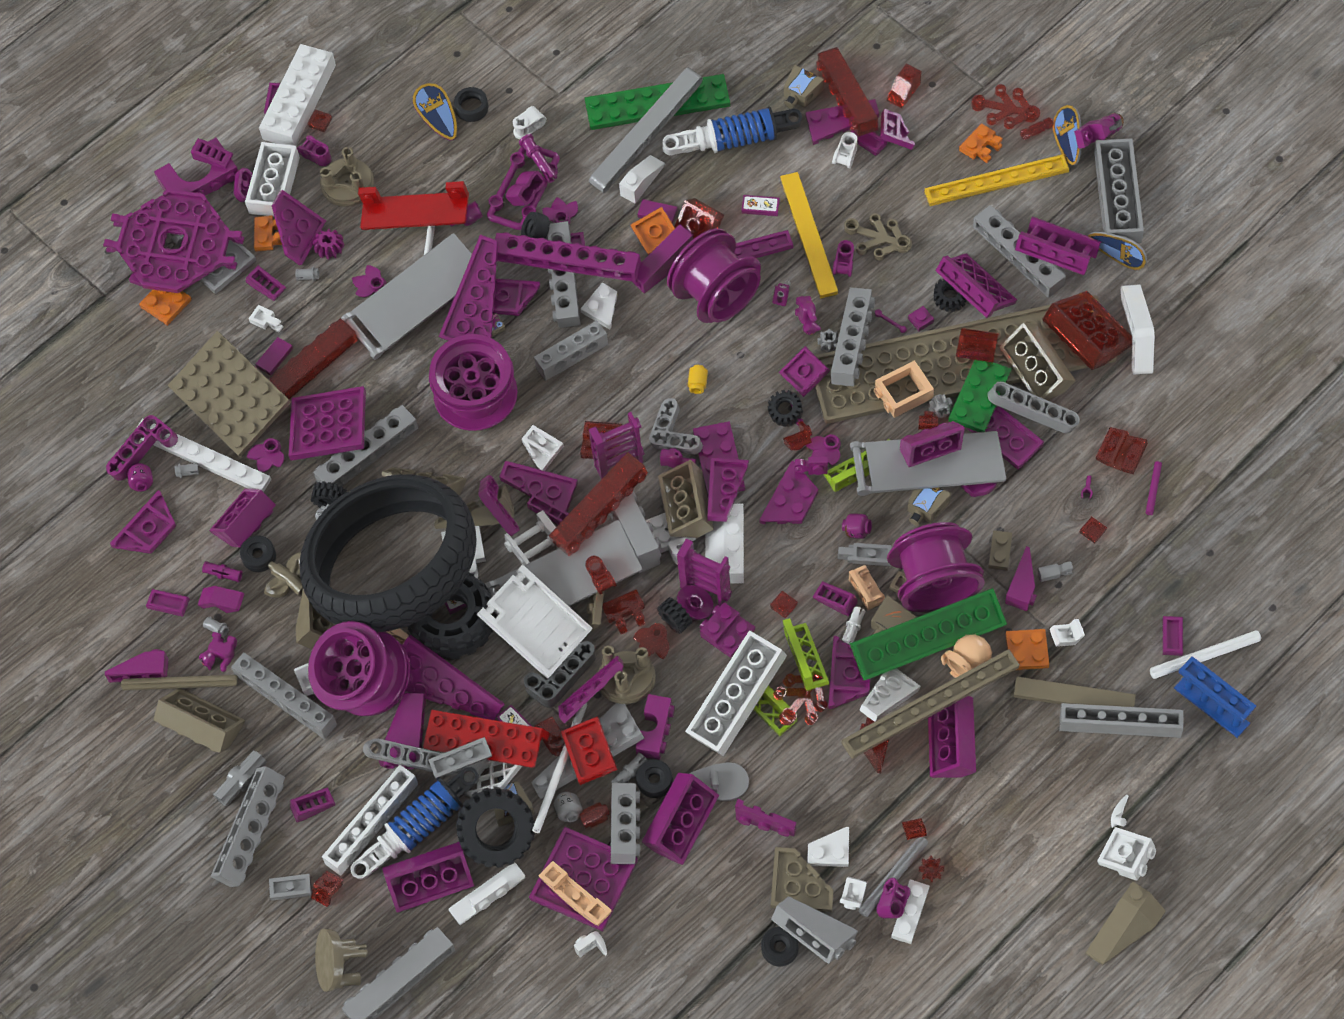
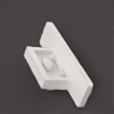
(487, 893)

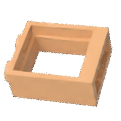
(913, 370)

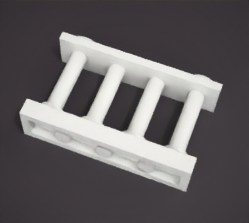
(543, 524)

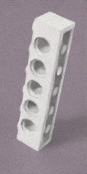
(370, 820)

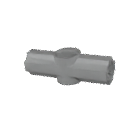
(239, 778)

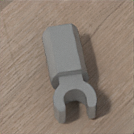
(1054, 571)

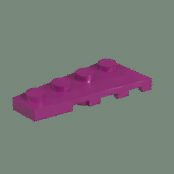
(589, 689)

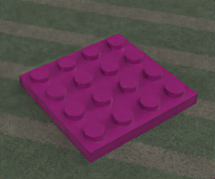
(327, 423)
(591, 868)

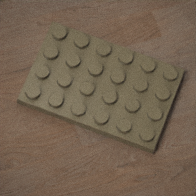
(229, 393)

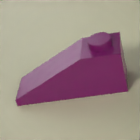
(1022, 586)
(145, 665)

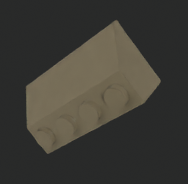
(1037, 362)
(685, 501)
(198, 720)

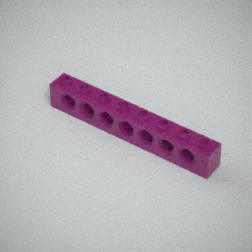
(573, 263)

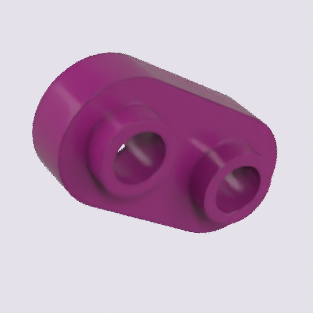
(242, 184)

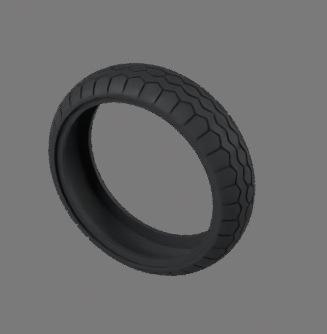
(365, 506)

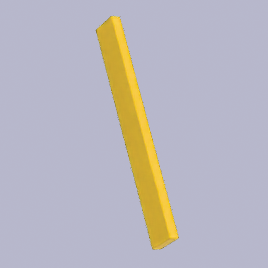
(996, 180)
(809, 235)

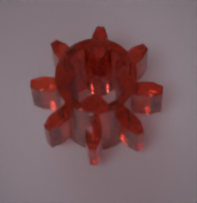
(927, 421)
(931, 862)

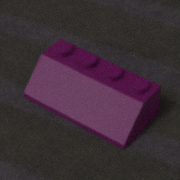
(952, 741)
(680, 818)
(428, 877)

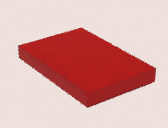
(589, 750)

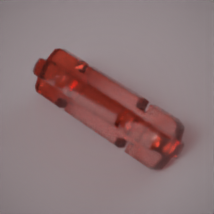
(1036, 128)

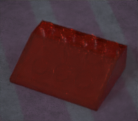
(1088, 329)

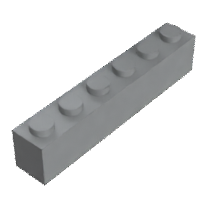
(1121, 720)
(399, 977)

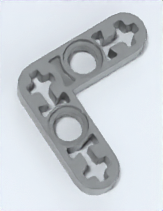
(667, 434)

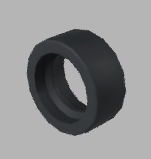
(468, 93)

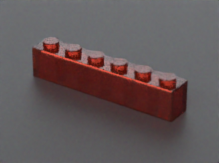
(847, 92)
(314, 358)
(598, 504)

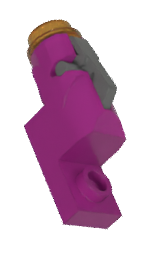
(1098, 129)

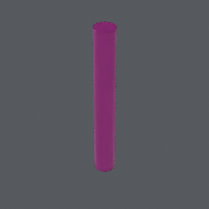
(1153, 488)

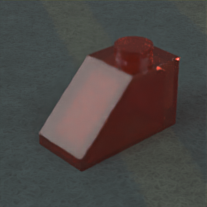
(904, 85)

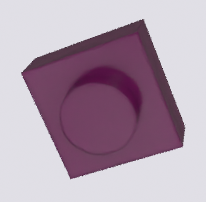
(921, 318)

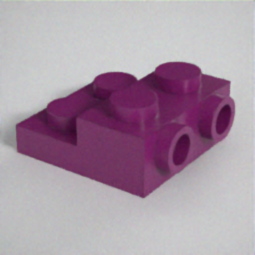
(725, 629)

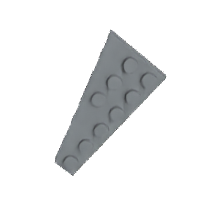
(620, 733)

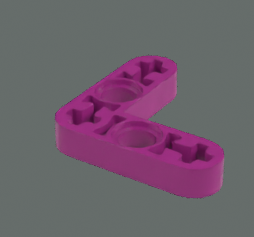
(488, 494)

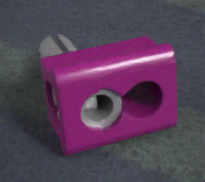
(781, 293)

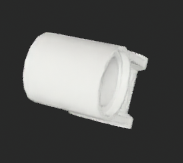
(528, 121)
(846, 152)

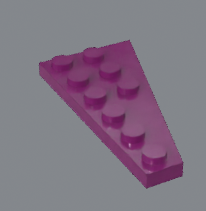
(474, 299)
(447, 684)

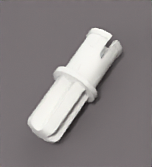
(853, 625)

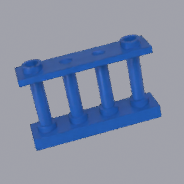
(1214, 697)

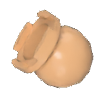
(967, 654)

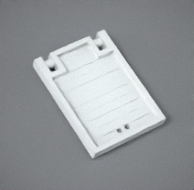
(535, 621)

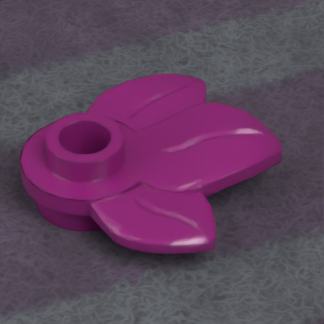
(560, 210)
(367, 282)
(821, 448)
(265, 457)

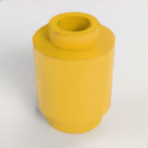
(697, 379)

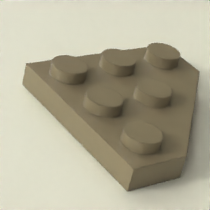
(799, 881)

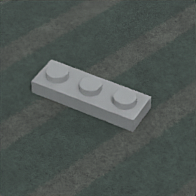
(460, 758)

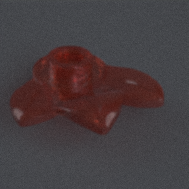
(653, 643)

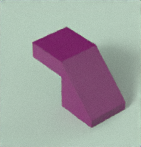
(222, 598)

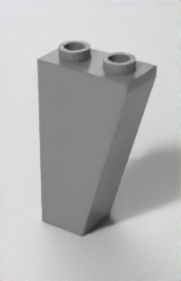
(814, 929)

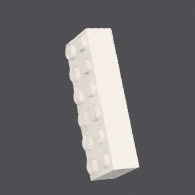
(297, 96)
(736, 693)

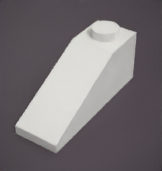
(640, 178)

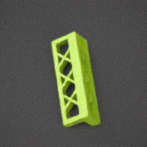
(846, 476)
(801, 657)
(777, 705)

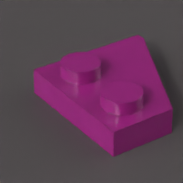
(894, 130)

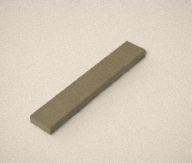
(1070, 694)

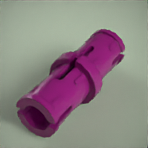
(222, 571)

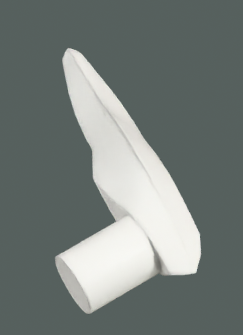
(1117, 813)

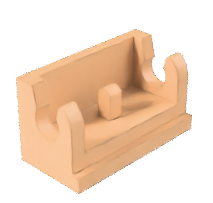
(866, 587)

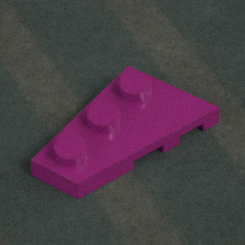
(765, 822)

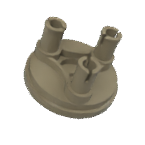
(344, 178)
(635, 679)
(330, 960)

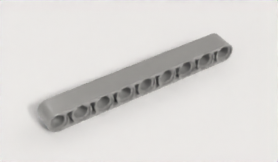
(645, 130)

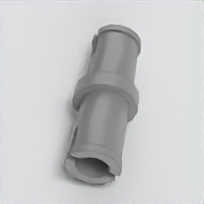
(629, 771)

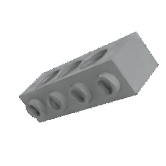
(571, 350)
(624, 851)

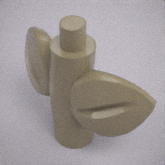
(285, 578)

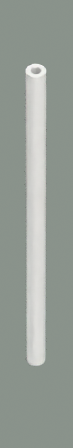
(556, 777)

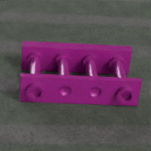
(1058, 245)
(600, 446)
(704, 572)

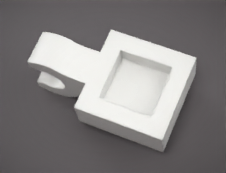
(264, 317)

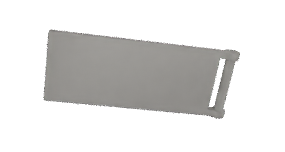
(411, 296)
(976, 463)
(568, 574)

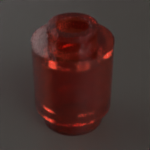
(594, 815)

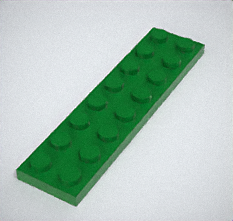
(633, 104)
(927, 634)

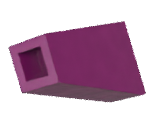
(659, 261)
(407, 726)

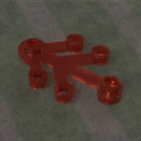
(1007, 108)
(803, 696)

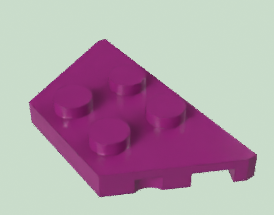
(513, 295)
(791, 499)
(147, 527)
(845, 679)

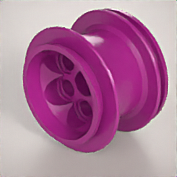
(714, 276)
(467, 368)
(935, 566)
(373, 679)

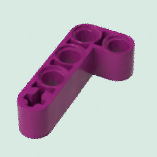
(139, 450)

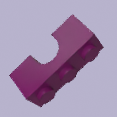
(658, 710)

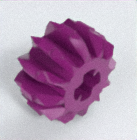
(328, 244)

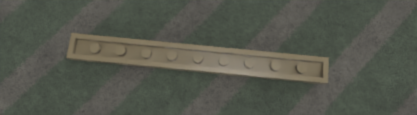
(930, 704)

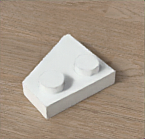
(601, 305)
(541, 447)
(830, 850)

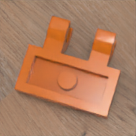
(976, 143)
(264, 233)

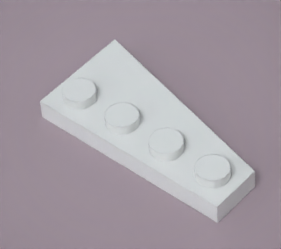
(888, 694)

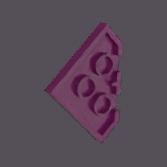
(296, 226)

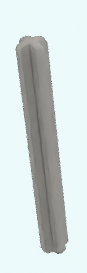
(896, 872)

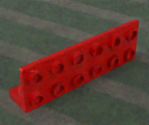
(414, 210)
(507, 741)

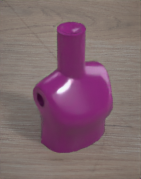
(473, 214)
(673, 458)

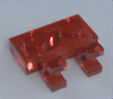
(623, 606)

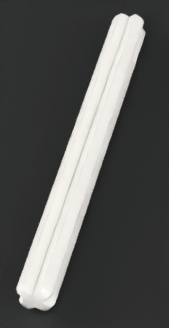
(1206, 654)

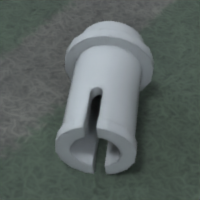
(307, 274)
(186, 470)
(216, 626)

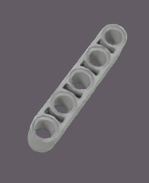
(1042, 407)
(402, 754)

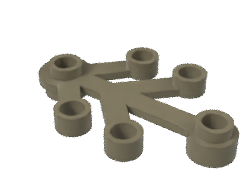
(879, 237)

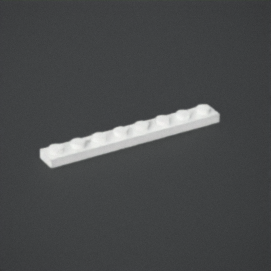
(216, 462)

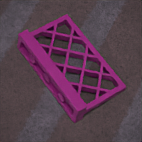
(966, 284)

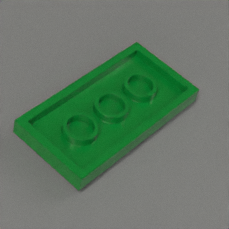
(972, 405)

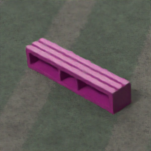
(554, 513)

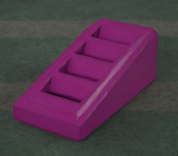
(200, 149)
(258, 271)
(845, 605)
(308, 798)

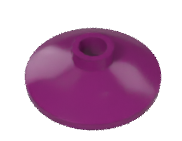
(695, 601)

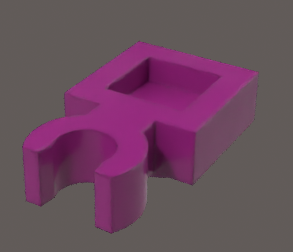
(813, 465)

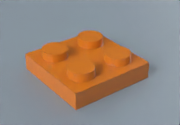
(652, 229)
(165, 305)
(1028, 648)

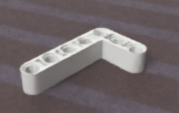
(1140, 327)

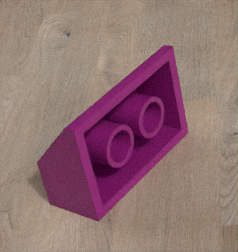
(932, 443)
(243, 517)

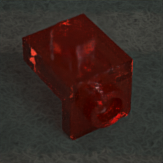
(800, 439)
(326, 887)

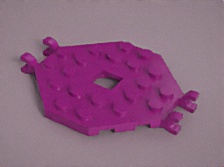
(178, 213)

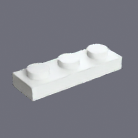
(907, 923)

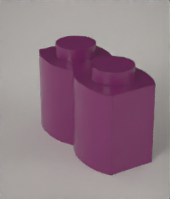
(525, 188)

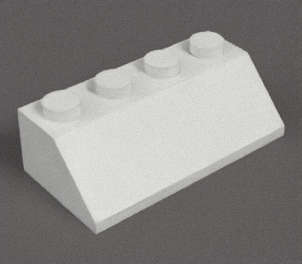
(728, 541)

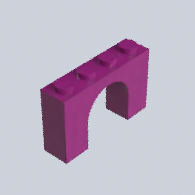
(212, 182)

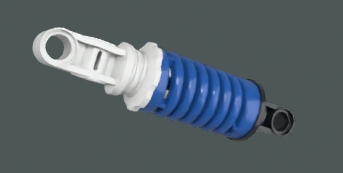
(733, 130)
(417, 822)

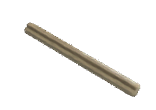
(179, 682)

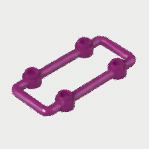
(496, 201)

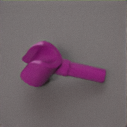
(1087, 488)

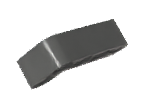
(562, 672)

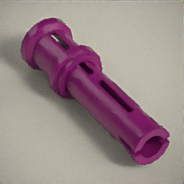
(534, 152)

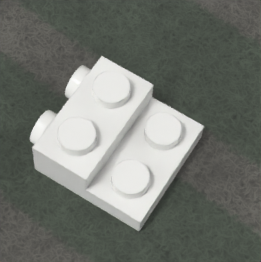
(1127, 853)

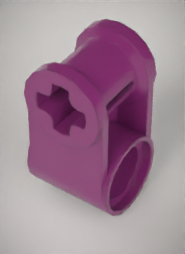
(315, 151)
(844, 261)
(893, 899)

